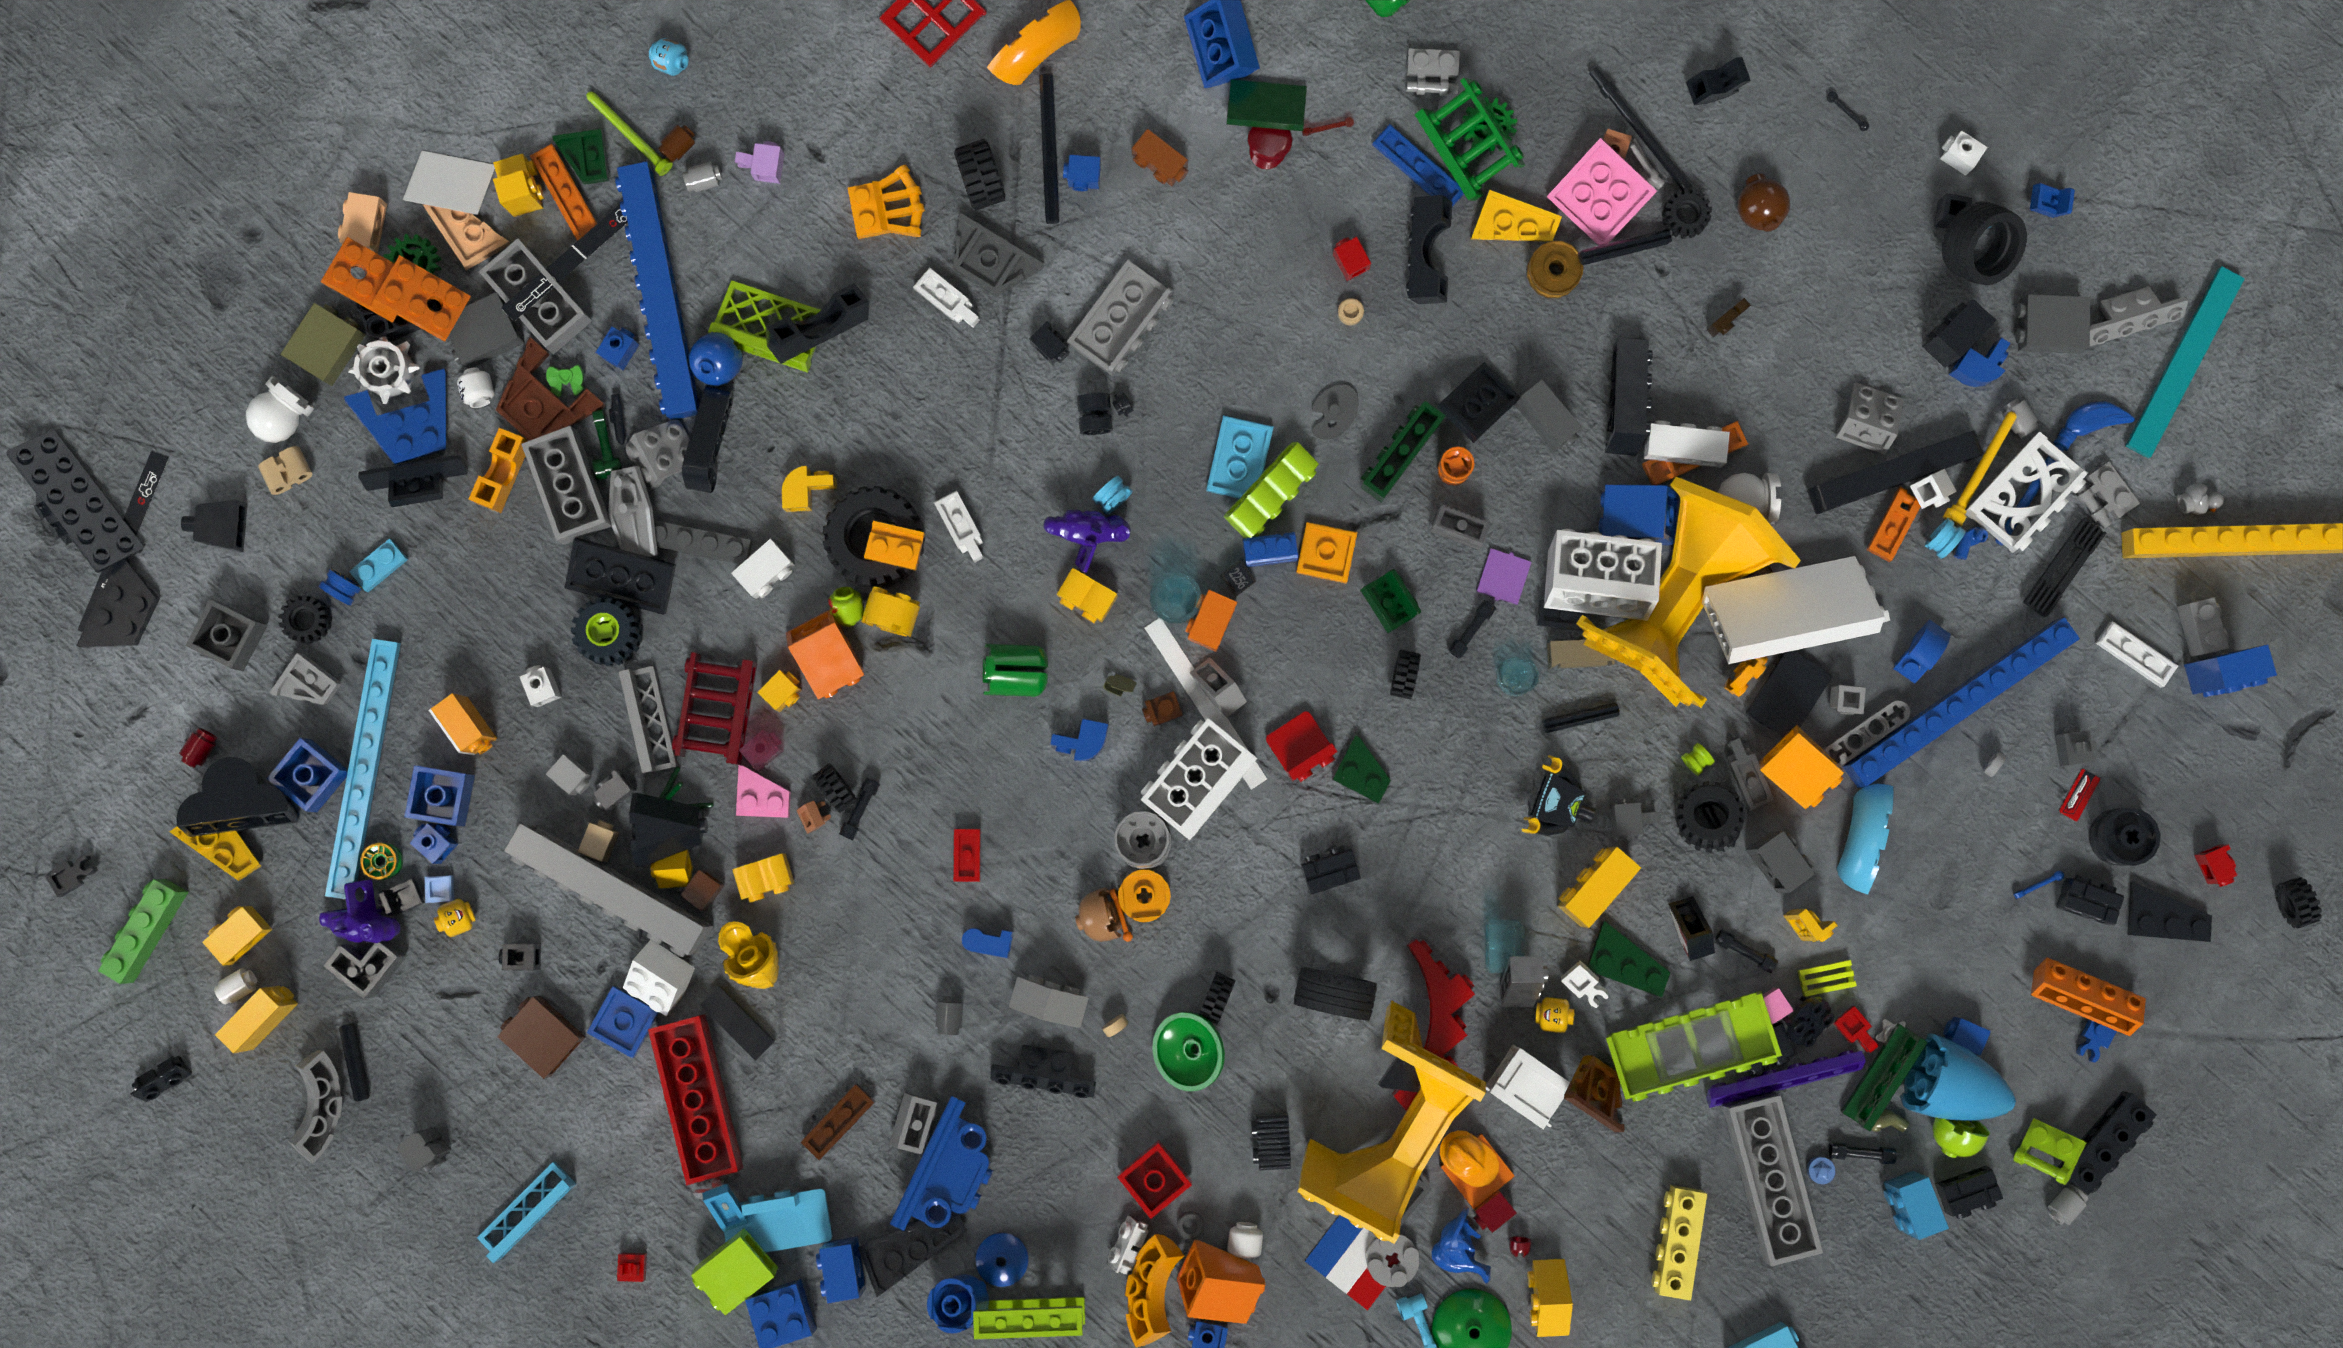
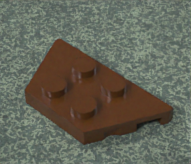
(1596, 1092)

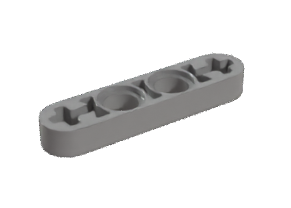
(1863, 732)

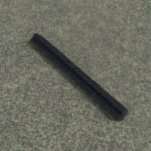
(1049, 148)

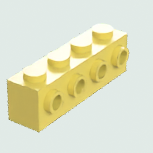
(1679, 1242)

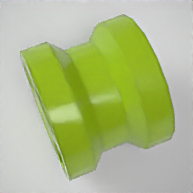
(1697, 759)

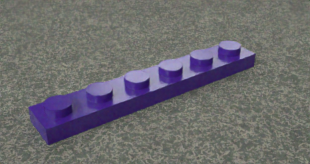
(1794, 1076)

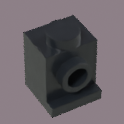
(1049, 344)
(531, 956)

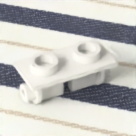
(1122, 1257)

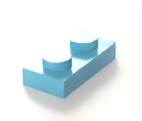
(378, 565)

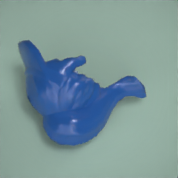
(1455, 1249)

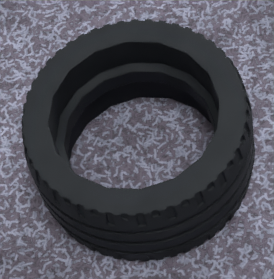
(2003, 253)
(1335, 993)

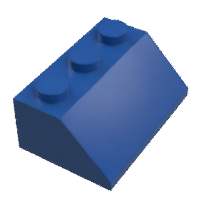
(1221, 42)

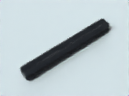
(1624, 247)

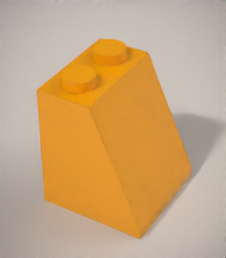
(1801, 768)

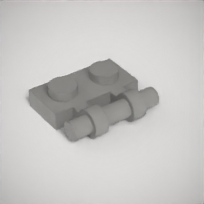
(1432, 64)
(2112, 492)

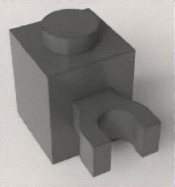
(2075, 746)
(1629, 819)

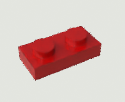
(967, 855)

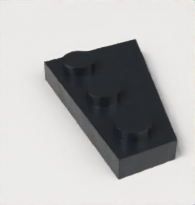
(2164, 917)

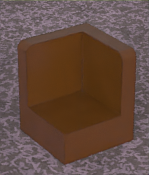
(702, 890)

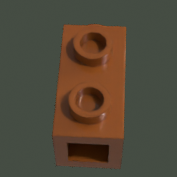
(1159, 158)

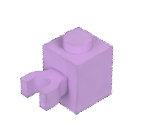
(765, 162)

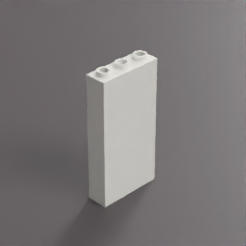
(1793, 609)

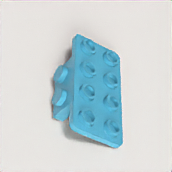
(786, 1219)

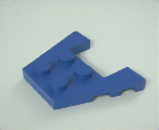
(410, 430)

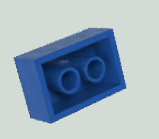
(2231, 671)

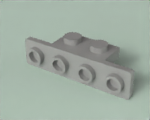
(2134, 313)

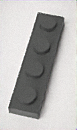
(702, 543)

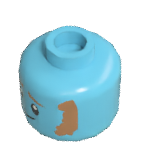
(668, 56)

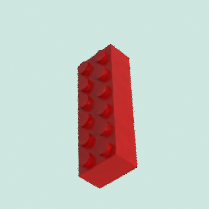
(695, 1099)

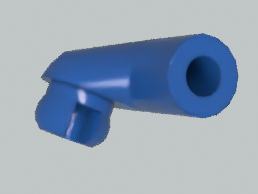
(1972, 537)

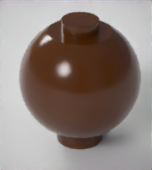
(1763, 203)

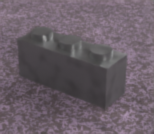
(1523, 981)

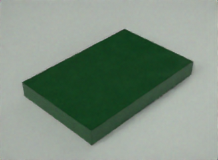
(1266, 105)

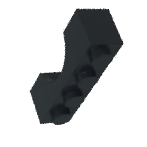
(1430, 218)
(843, 311)

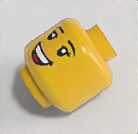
(454, 917)
(1554, 1015)

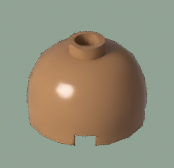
(1098, 916)

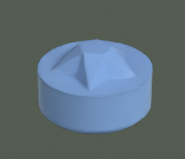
(1820, 1170)

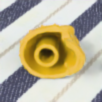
(751, 958)

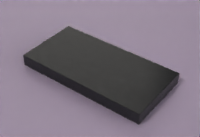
(620, 576)

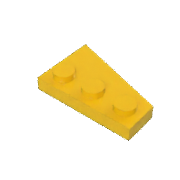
(1514, 221)
(224, 850)

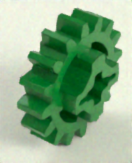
(1483, 130)
(422, 257)

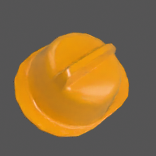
(1469, 1158)

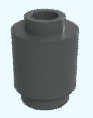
(949, 1016)

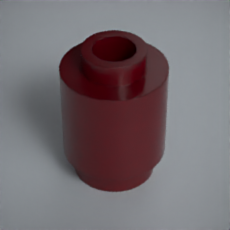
(198, 747)

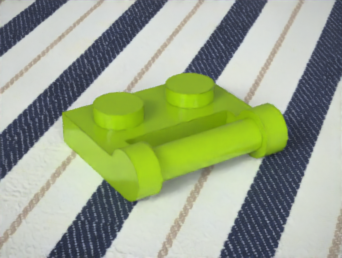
(2054, 1143)

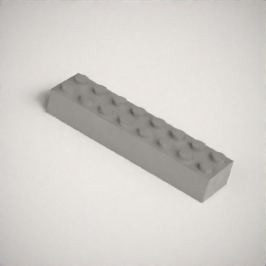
(609, 889)

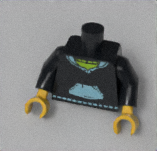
(1558, 802)

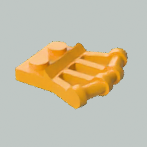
(870, 210)

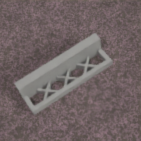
(638, 721)

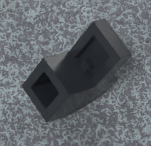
(1718, 83)

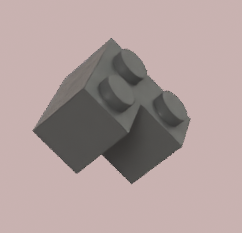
(366, 972)

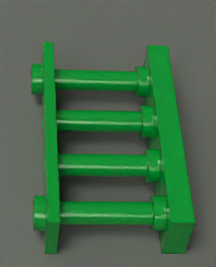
(1459, 162)

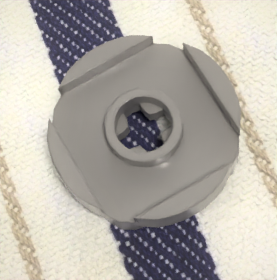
(1398, 1274)

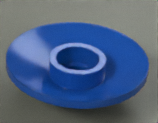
(1004, 1246)

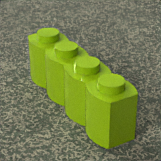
(1271, 489)

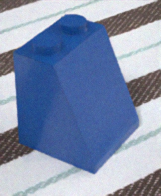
(1640, 512)

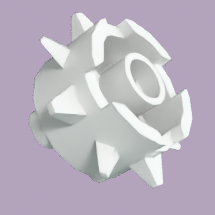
(374, 358)

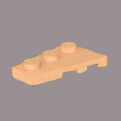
(467, 235)

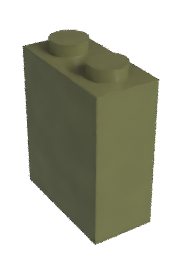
(323, 343)

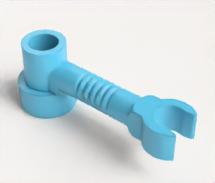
(1413, 1308)

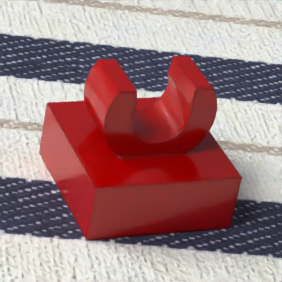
(631, 1267)

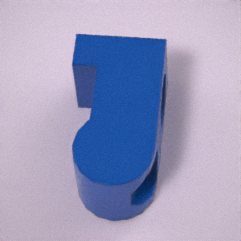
(977, 941)

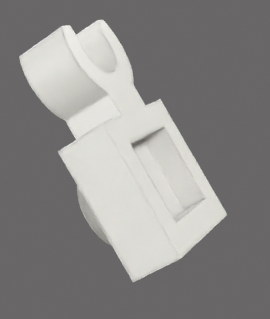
(1583, 981)

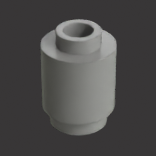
(702, 177)
(2026, 420)
(2067, 1205)

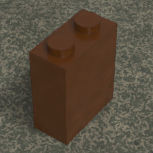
(540, 1036)

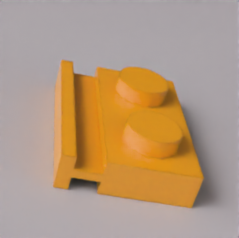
(894, 545)

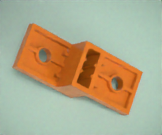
(395, 289)

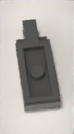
(1748, 776)

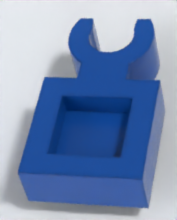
(2096, 1036)

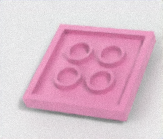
(1602, 193)

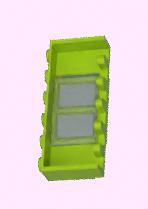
(1694, 1046)

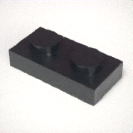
(1559, 618)

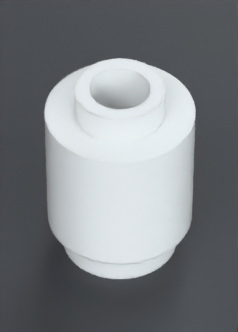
(235, 986)

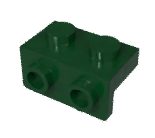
(1391, 600)

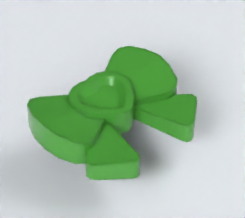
(558, 377)

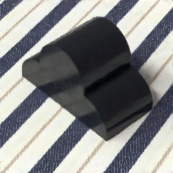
(233, 800)

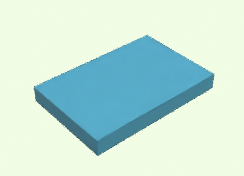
(1238, 456)

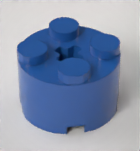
(943, 1304)

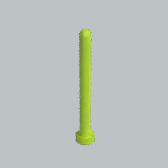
(662, 165)

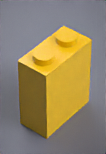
(256, 1018)

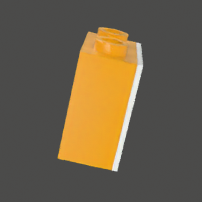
(463, 725)

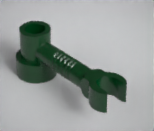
(604, 466)

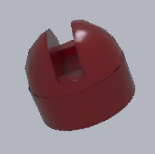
(1519, 1245)

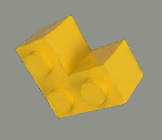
(517, 185)
(1551, 1298)

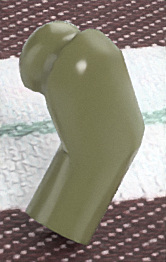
(1890, 1118)

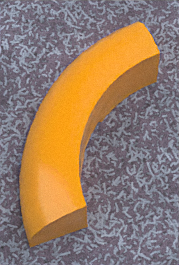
(1036, 43)
(1147, 1290)

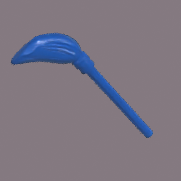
(2080, 422)

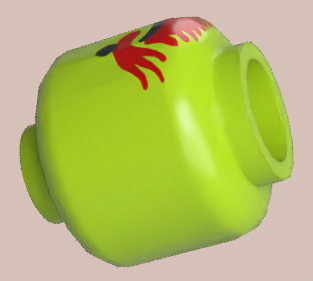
(846, 606)

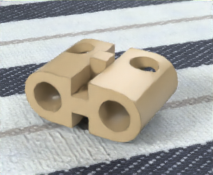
(285, 470)

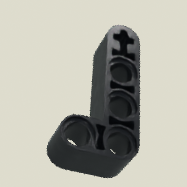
(392, 330)
(705, 440)

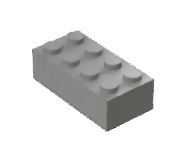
(553, 317)
(566, 485)

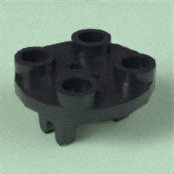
(1808, 1020)

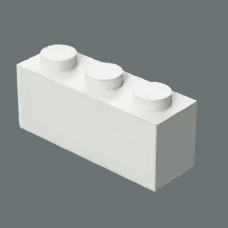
(1687, 444)

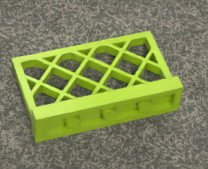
(755, 343)

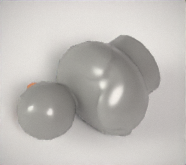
(2197, 501)

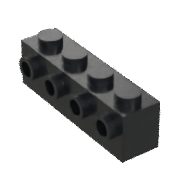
(2109, 1139)

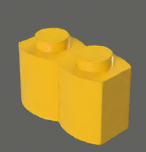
(1086, 595)
(763, 876)

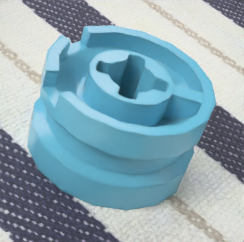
(1112, 495)
(1945, 538)

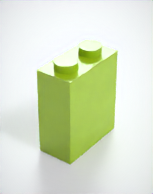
(734, 1272)

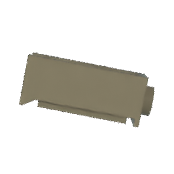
(1575, 655)

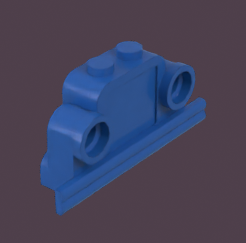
(947, 1172)

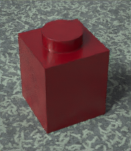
(1493, 1212)

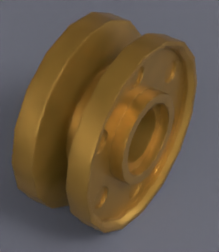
(1545, 282)

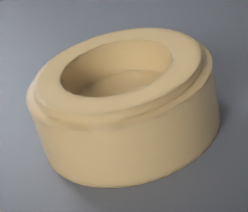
(1350, 311)
(1115, 1025)

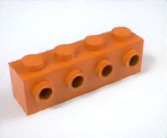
(2088, 996)

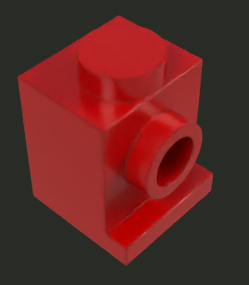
(2217, 865)

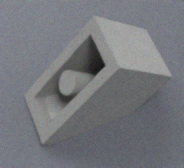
(1218, 687)

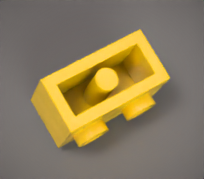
(236, 934)

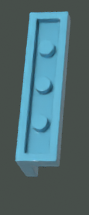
(528, 1220)

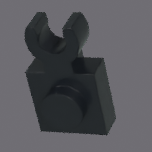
(68, 876)

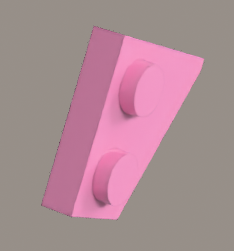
(760, 796)

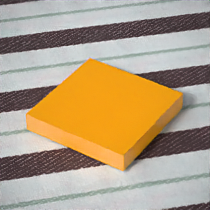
(1326, 552)

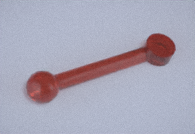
(1349, 122)

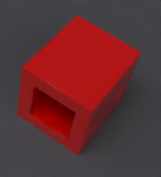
(1351, 258)

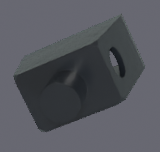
(218, 524)

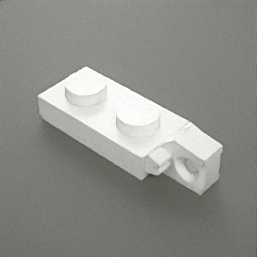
(946, 298)
(960, 524)

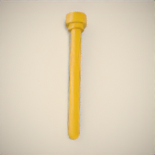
(1957, 512)

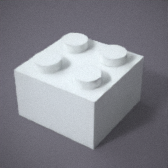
(658, 978)

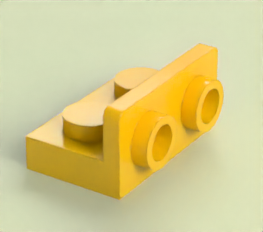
(1808, 925)

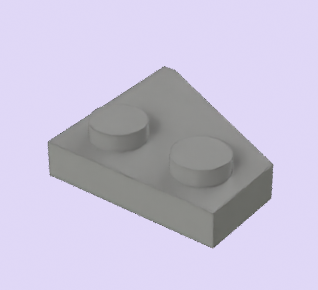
(306, 681)

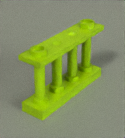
(1030, 1318)

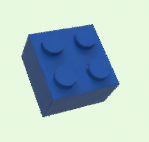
(308, 775)
(439, 796)
(841, 1270)
(781, 1315)

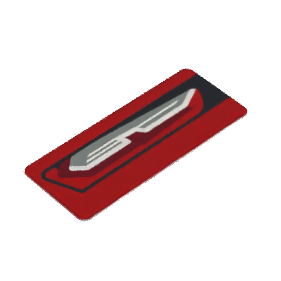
(2079, 795)

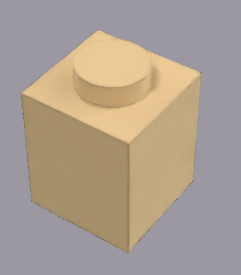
(599, 841)

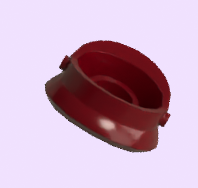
(1268, 146)

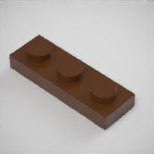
(838, 1121)

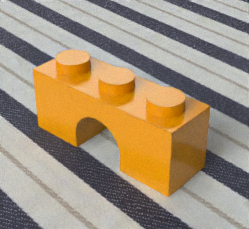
(507, 458)

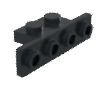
(414, 481)
(1044, 1070)

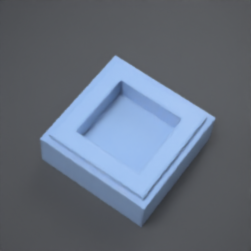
(439, 889)

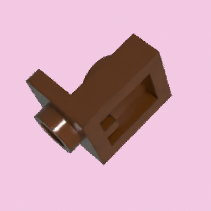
(1162, 709)

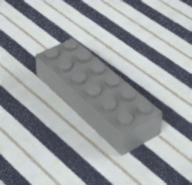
(1772, 1179)

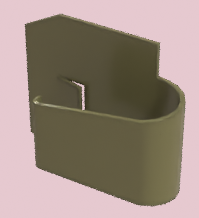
(1117, 685)

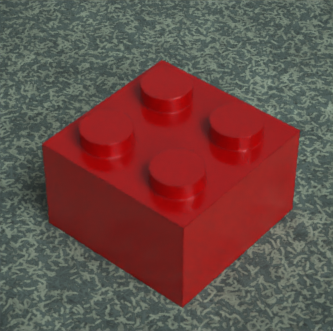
(1154, 1179)

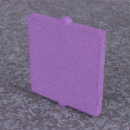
(1504, 576)

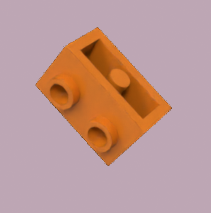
(1211, 620)

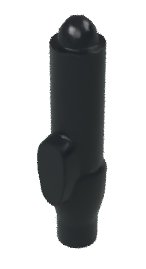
(616, 417)

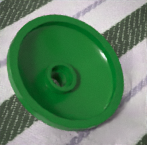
(1176, 1052)
(1470, 1310)

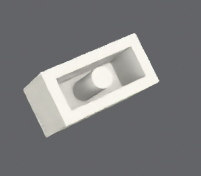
(763, 569)

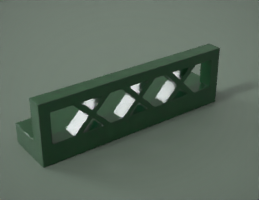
(1884, 1076)

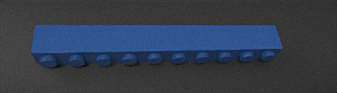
(658, 290)
(1961, 702)

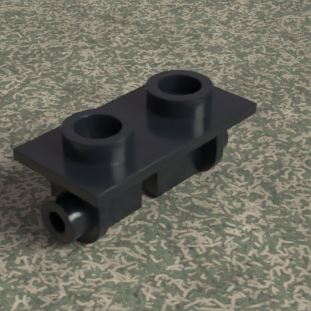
(151, 1085)

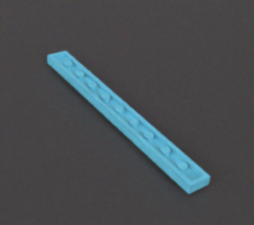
(363, 766)

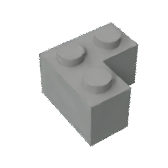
(1049, 1001)

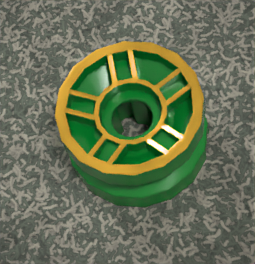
(370, 861)

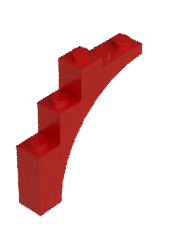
(1445, 998)

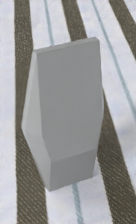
(632, 512)

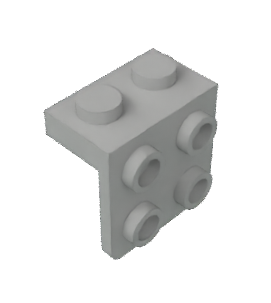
(658, 451)

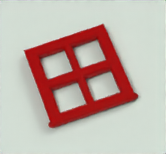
(932, 14)

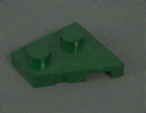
(585, 154)
(1362, 772)

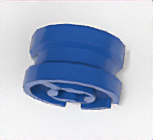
(340, 587)

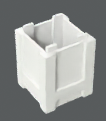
(1528, 1086)

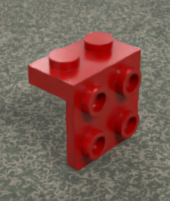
(1301, 746)

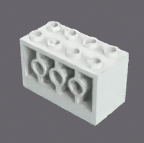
(1603, 574)
(1216, 782)

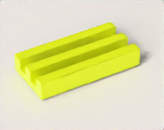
(1849, 973)

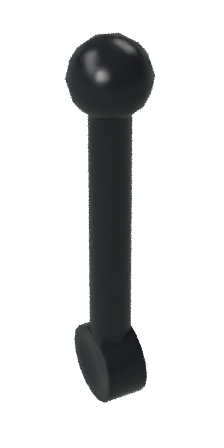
(1832, 97)

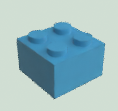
(1915, 1205)

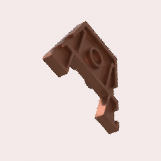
(535, 408)

